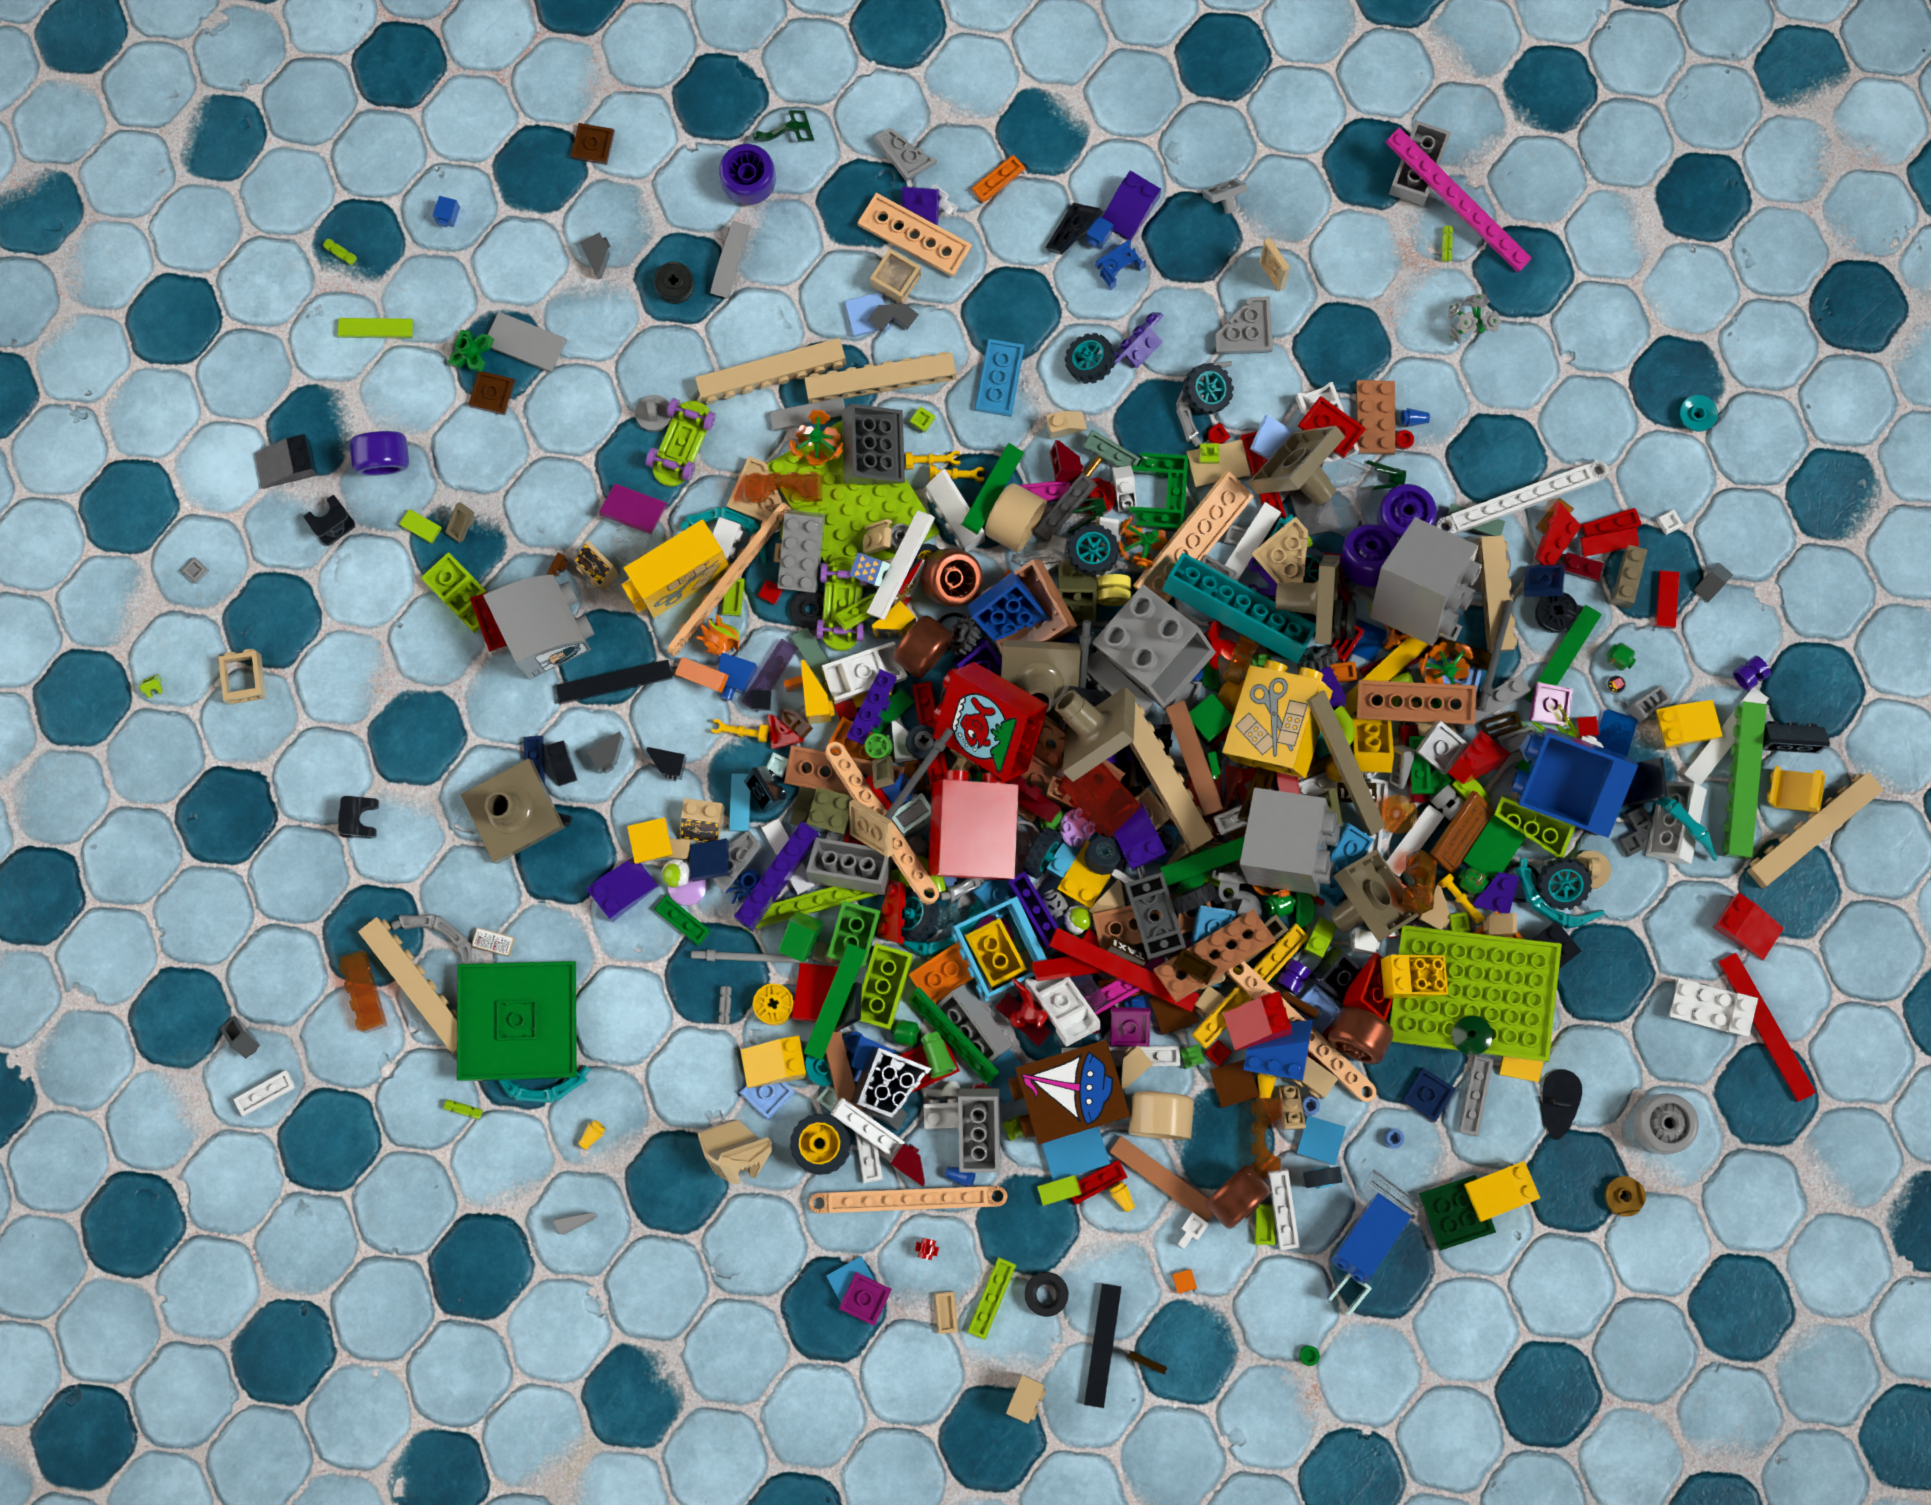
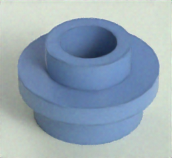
(1316, 1105)
(1400, 1138)

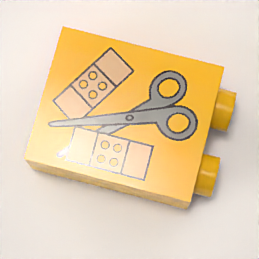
(675, 570)
(1274, 720)

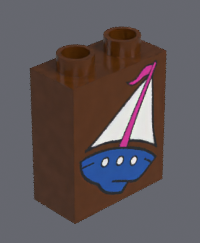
(1069, 1093)

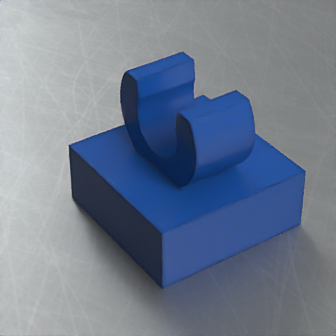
(1135, 1002)

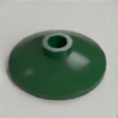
(1474, 1045)

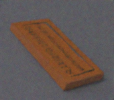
(1462, 832)

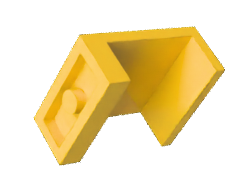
(1796, 790)

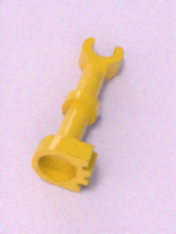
(930, 459)
(955, 473)
(761, 734)
(1461, 898)

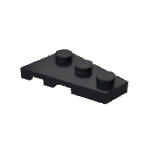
(1072, 226)

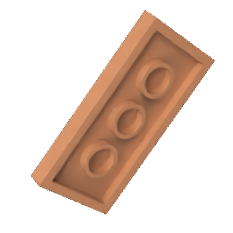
(1377, 415)

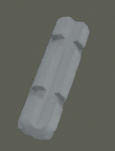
(725, 1003)

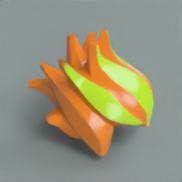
(719, 637)

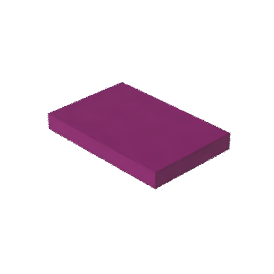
(633, 508)

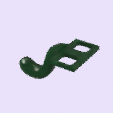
(792, 125)

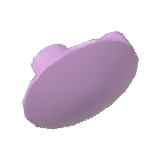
(1076, 828)
(689, 893)

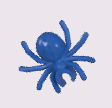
(746, 884)

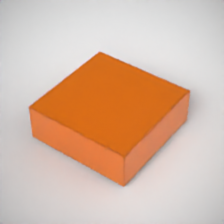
(793, 683)
(1184, 1281)

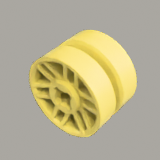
(1113, 589)

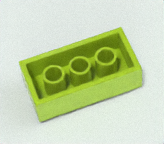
(884, 986)

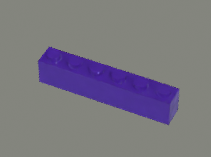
(776, 876)

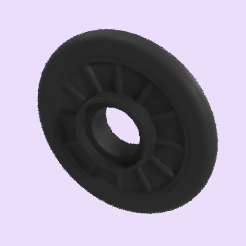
(798, 606)

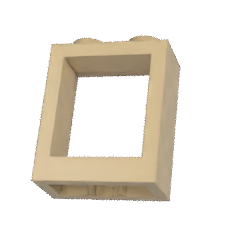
(243, 695)

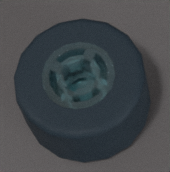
(1102, 855)

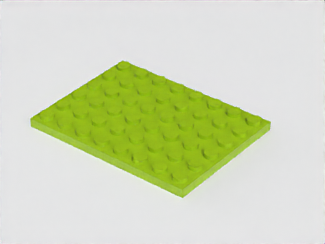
(850, 505)
(1487, 977)

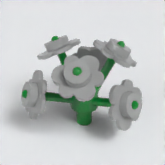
(1472, 321)

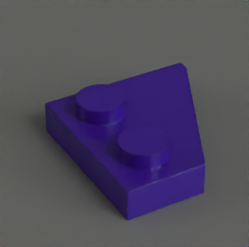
(922, 202)
(1498, 894)

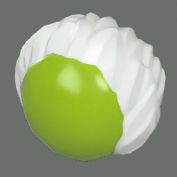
(675, 873)
(1077, 919)

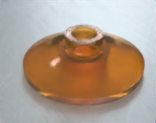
(1407, 811)

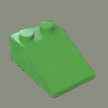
(854, 926)

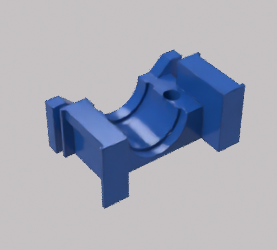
(1117, 260)

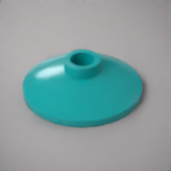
(1704, 407)
(822, 1077)

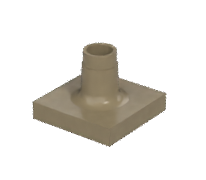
(1298, 465)
(1314, 598)
(1042, 669)
(1095, 731)
(529, 812)
(1372, 899)

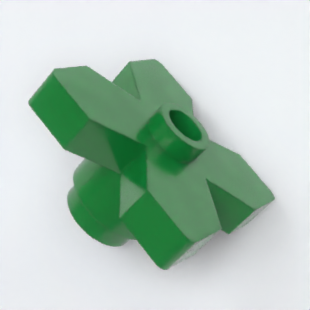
(470, 350)

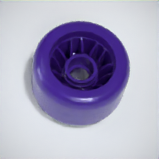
(744, 162)
(379, 453)
(1409, 497)
(1365, 553)

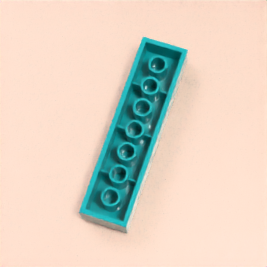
(1239, 607)

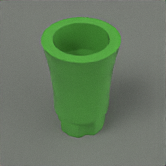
(937, 1055)

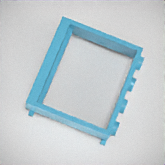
(1026, 933)

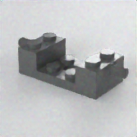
(1159, 937)

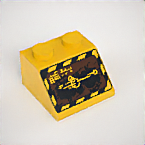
(896, 623)

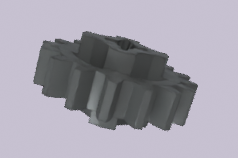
(964, 635)
(1318, 657)

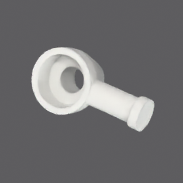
(949, 1091)

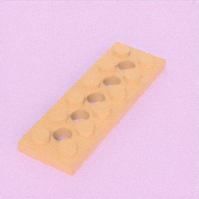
(915, 247)

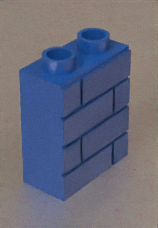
(1574, 781)

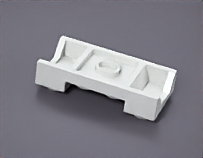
(1307, 400)
(857, 672)
(1713, 1007)
(1065, 1008)

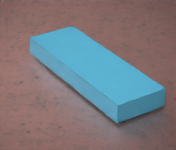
(739, 804)

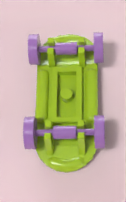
(681, 443)
(839, 593)

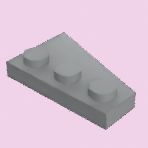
(903, 155)
(740, 854)

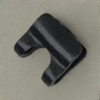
(333, 524)
(349, 815)

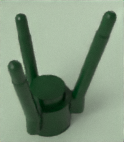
(1396, 475)
(1097, 506)

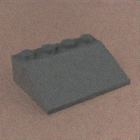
(873, 445)

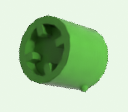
(878, 746)

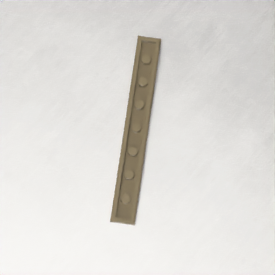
(1346, 763)

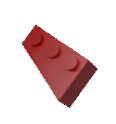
(1479, 758)

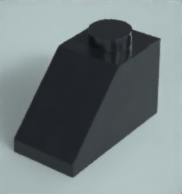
(561, 762)
(669, 763)

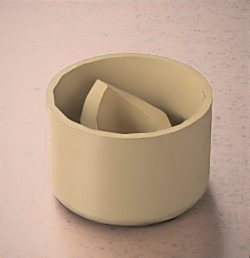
(1014, 517)
(1161, 1115)

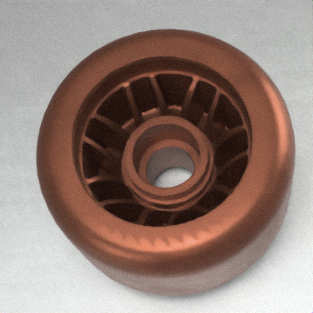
(964, 579)
(922, 646)
(1360, 1035)
(1238, 1197)

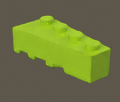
(1544, 830)

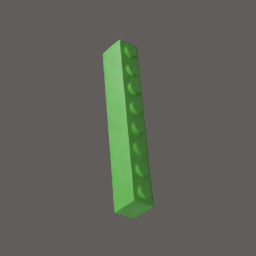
(1744, 780)

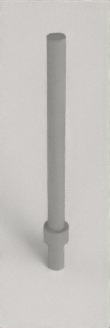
(712, 955)

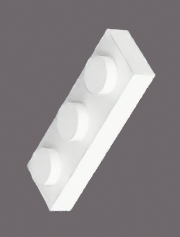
(264, 1093)

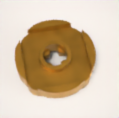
(1630, 1186)

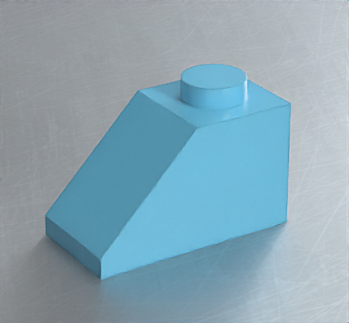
(1063, 860)

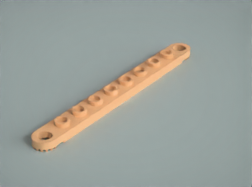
(723, 584)
(902, 853)
(1318, 1046)
(908, 1199)

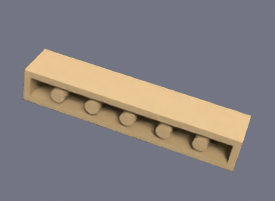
(1495, 589)

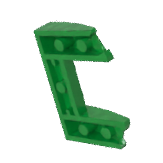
(1176, 469)

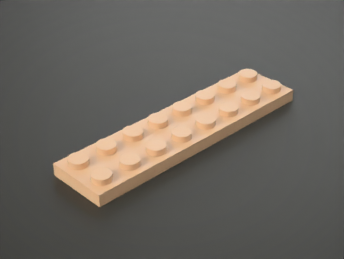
(1199, 531)

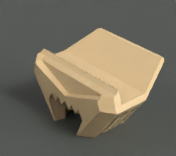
(734, 1149)

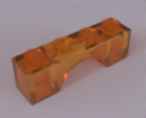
(759, 486)
(1266, 1111)

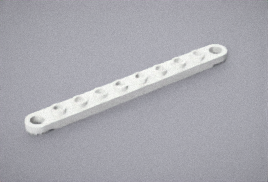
(1524, 497)

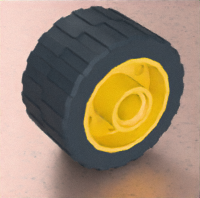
(804, 1142)

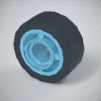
(1322, 1177)

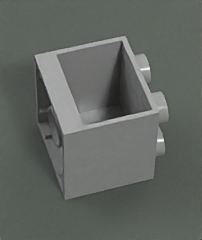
(1426, 582)
(1154, 646)
(1289, 841)

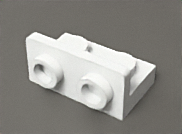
(941, 1115)

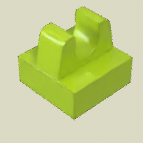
(1209, 453)
(150, 683)
(1013, 1128)

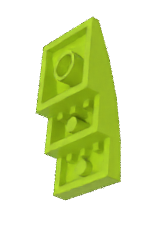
(455, 587)

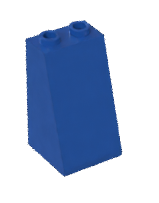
(1370, 1238)

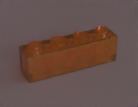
(363, 992)

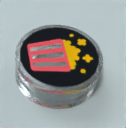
(1615, 685)

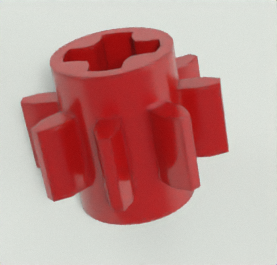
(926, 1248)

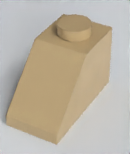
(1065, 423)
(1438, 915)
(1501, 925)
(1133, 1065)

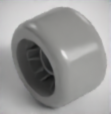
(1650, 1127)

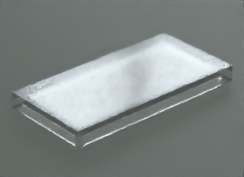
(1352, 492)

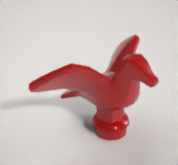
(1222, 647)
(1030, 1010)

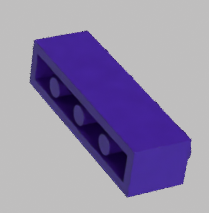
(1034, 907)

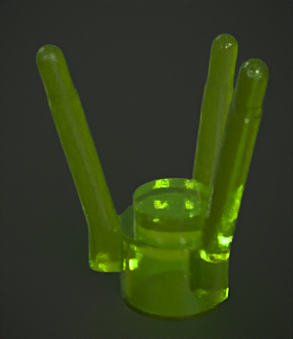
(1571, 732)

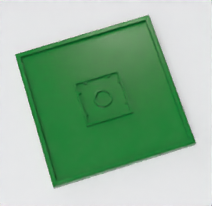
(516, 1021)

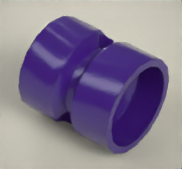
(1754, 671)
(1293, 976)

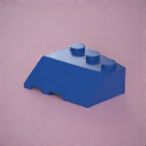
(1007, 608)
(1284, 1055)

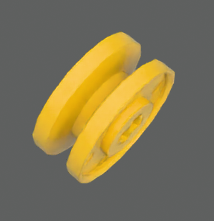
(762, 1003)

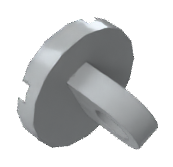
(652, 413)
(1229, 879)
(1244, 903)

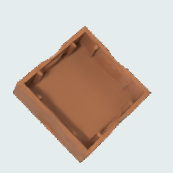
(1040, 583)

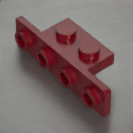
(1032, 799)

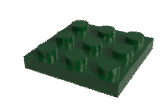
(1453, 1215)

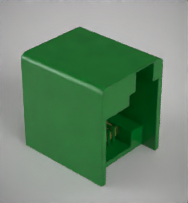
(1210, 719)
(800, 936)

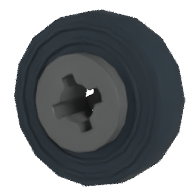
(916, 745)

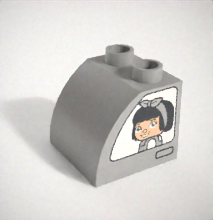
(539, 623)

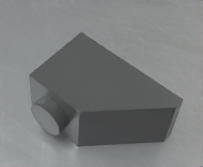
(597, 253)
(606, 753)
(240, 1037)

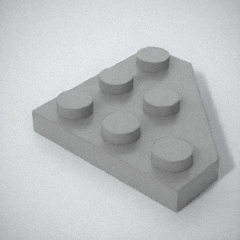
(1247, 329)

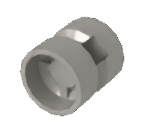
(897, 534)
(1443, 798)

